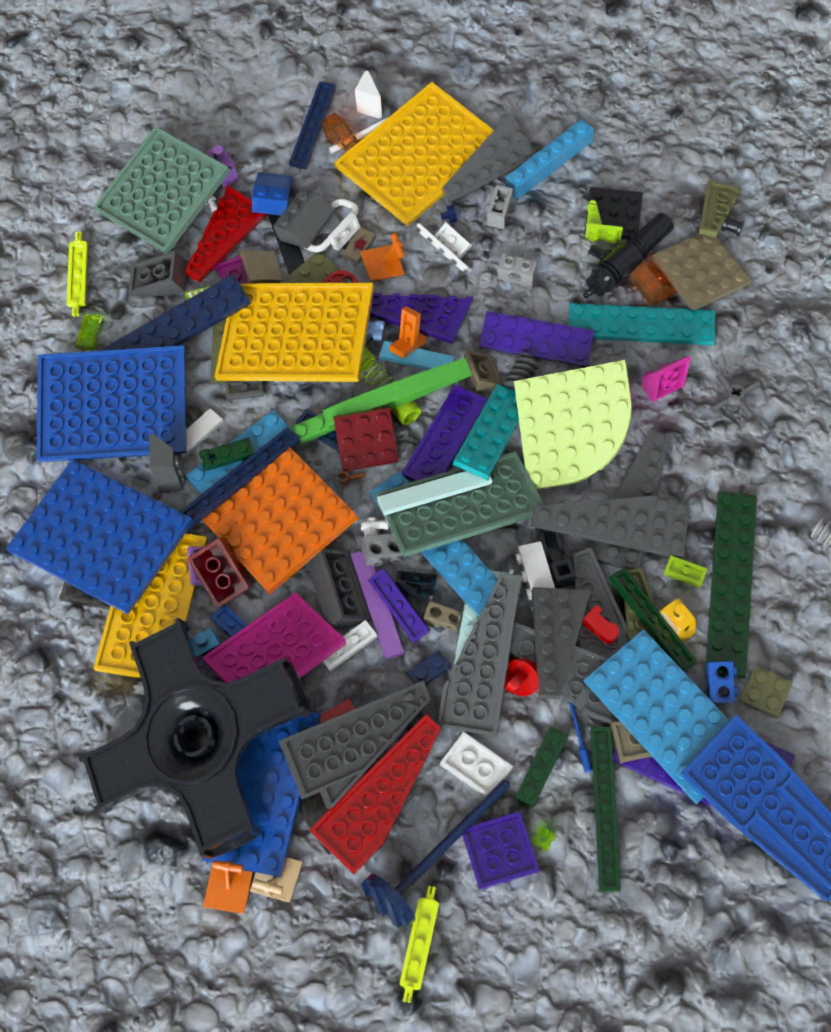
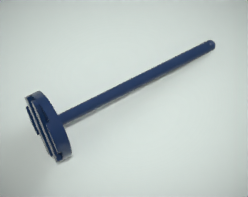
(390, 899)

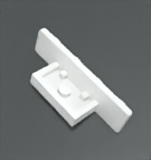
(451, 242)

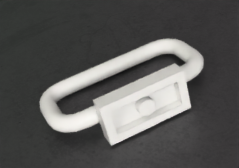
(343, 231)

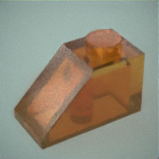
(338, 131)

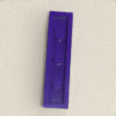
(399, 605)

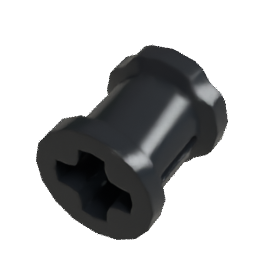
(733, 225)

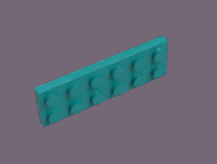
(489, 433)

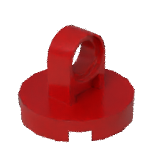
(521, 677)

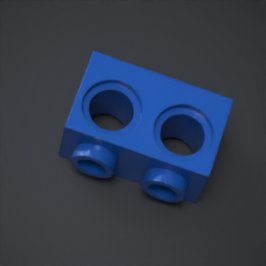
(714, 682)

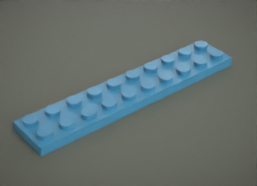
(455, 563)

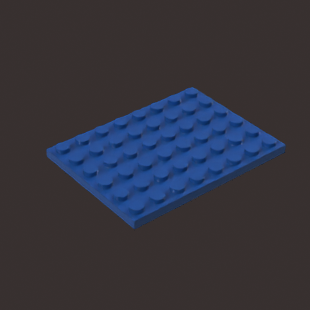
(110, 403)
(100, 536)

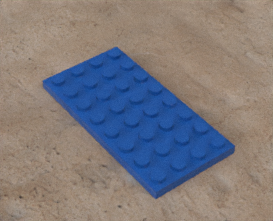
(271, 799)

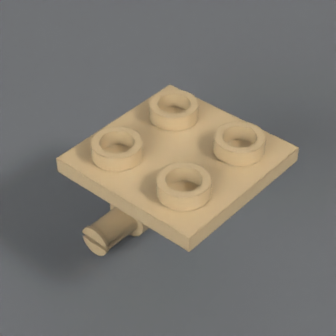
(278, 887)

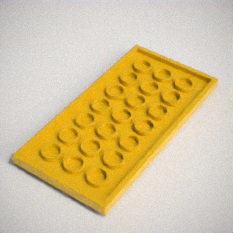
(163, 601)

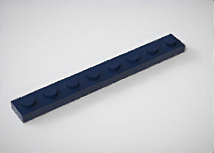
(240, 476)

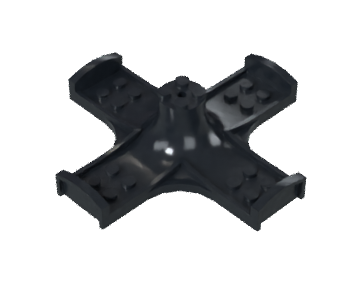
(195, 738)

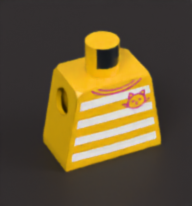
(680, 619)

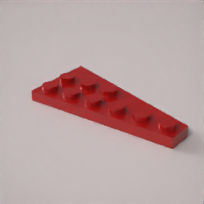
(223, 233)

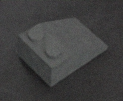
(158, 276)

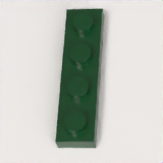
(541, 767)

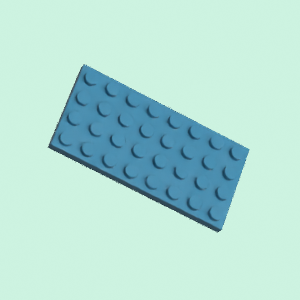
(658, 705)

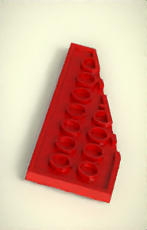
(369, 809)

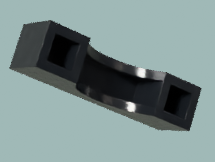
(558, 562)

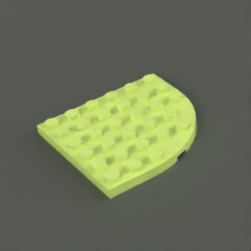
(573, 422)

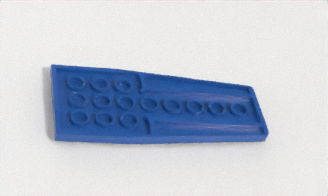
(766, 802)

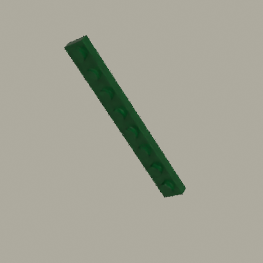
(605, 810)

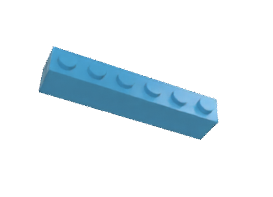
(549, 158)

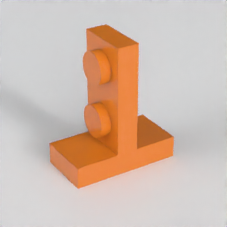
(409, 335)

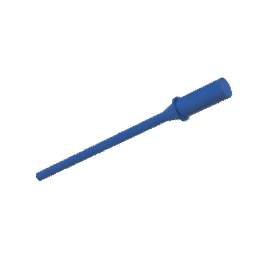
(583, 751)

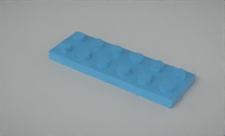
(259, 435)

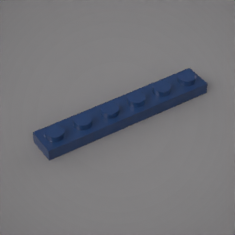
(312, 125)

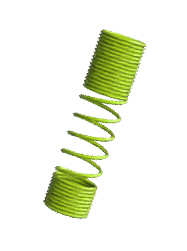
(405, 413)

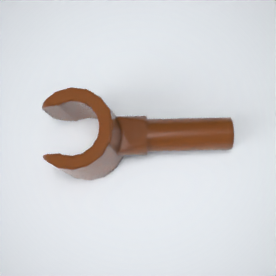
(346, 481)

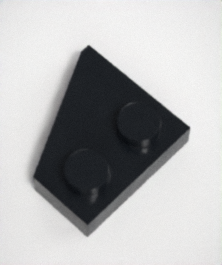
(417, 584)

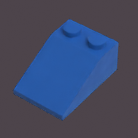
(271, 193)

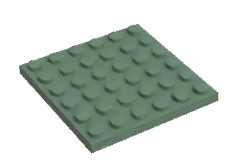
(161, 189)

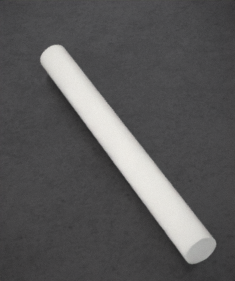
(359, 135)

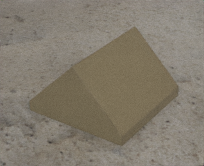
(483, 371)

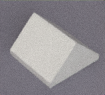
(368, 97)

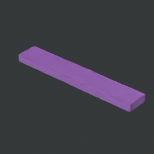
(378, 610)

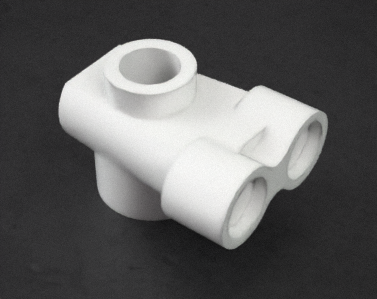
(374, 527)

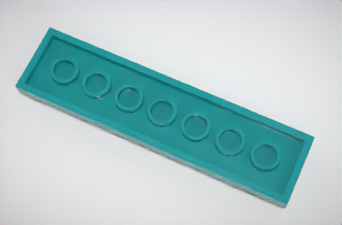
(645, 323)

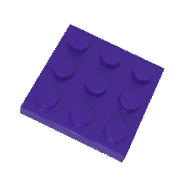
(500, 851)

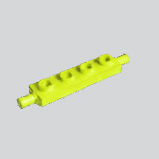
(77, 274)
(419, 944)

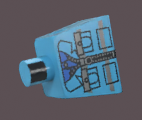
(204, 643)

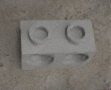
(382, 545)

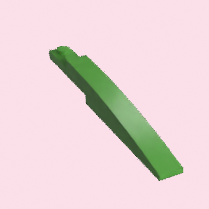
(389, 395)

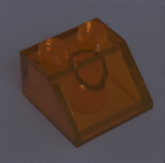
(651, 283)

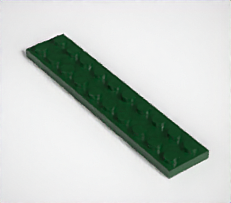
(731, 581)

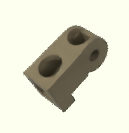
(442, 616)

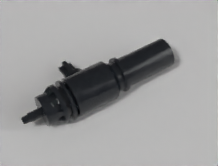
(620, 262)

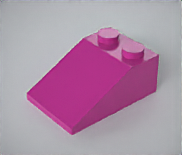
(666, 378)

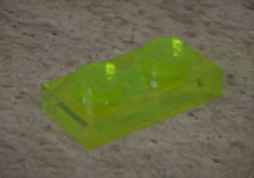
(88, 332)

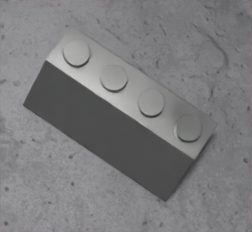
(338, 589)

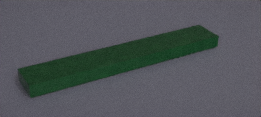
(652, 619)

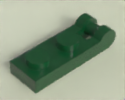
(226, 454)

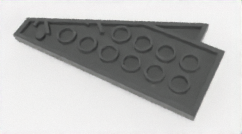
(341, 749)

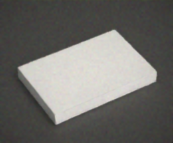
(475, 764)

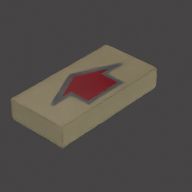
(360, 242)

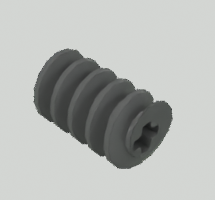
(522, 369)

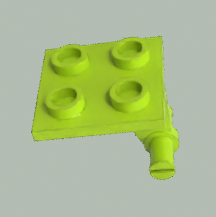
(596, 231)

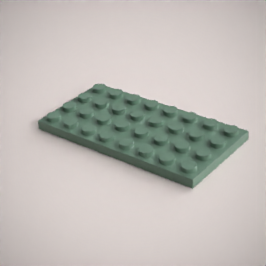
(465, 514)

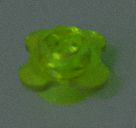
(549, 837)

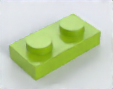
(685, 571)

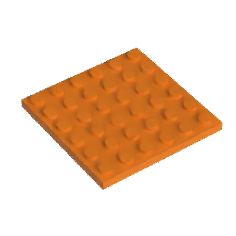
(281, 520)

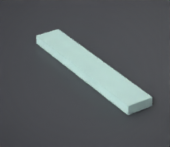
(430, 491)

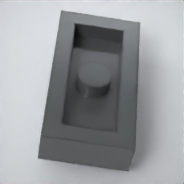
(243, 389)

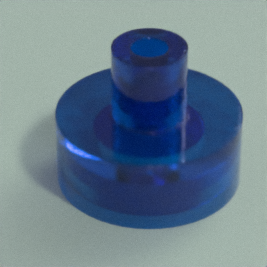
(450, 214)

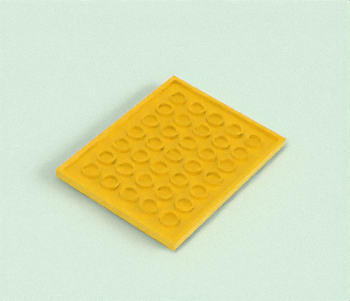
(415, 153)
(297, 333)

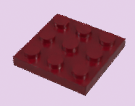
(365, 439)

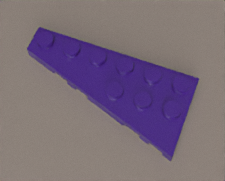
(439, 315)

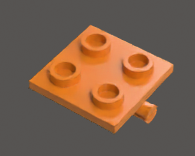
(384, 261)
(228, 887)

